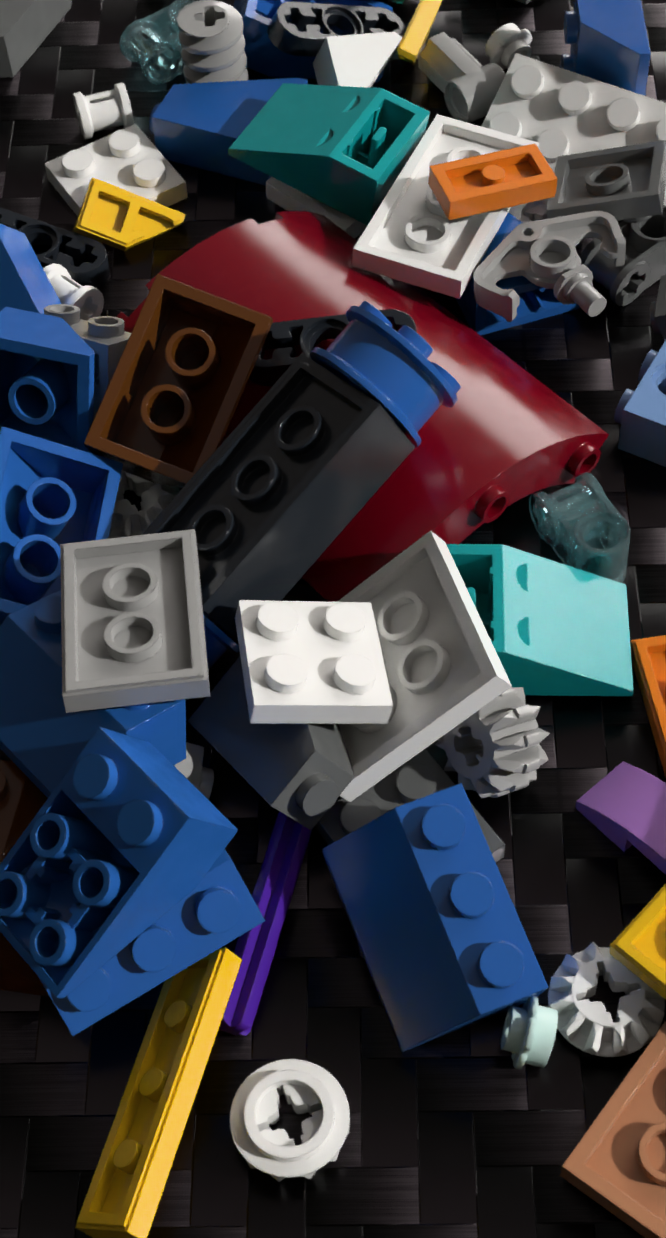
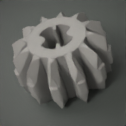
(497, 746)

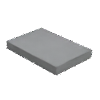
(132, 621)

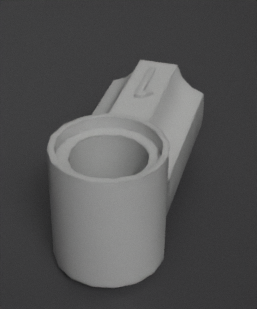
(462, 79)

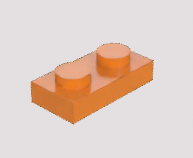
(492, 181)

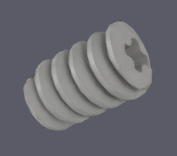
(212, 42)

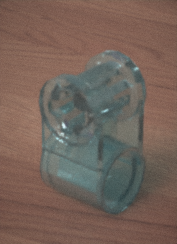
(161, 46)
(583, 527)

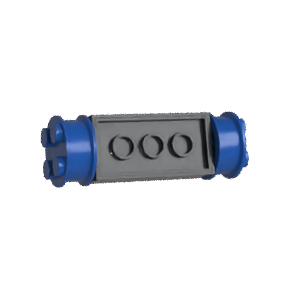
(305, 464)

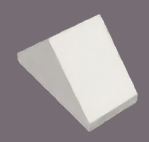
(354, 58)

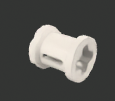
(103, 110)
(72, 293)

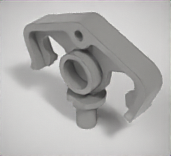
(548, 258)

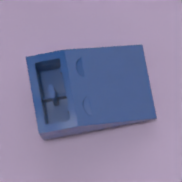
(105, 858)

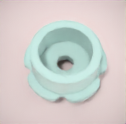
(529, 1033)

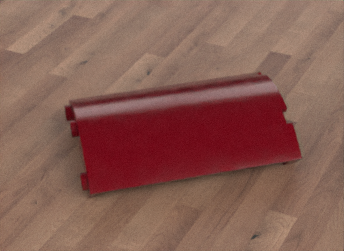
(473, 458)

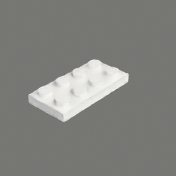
(571, 111)
(410, 231)

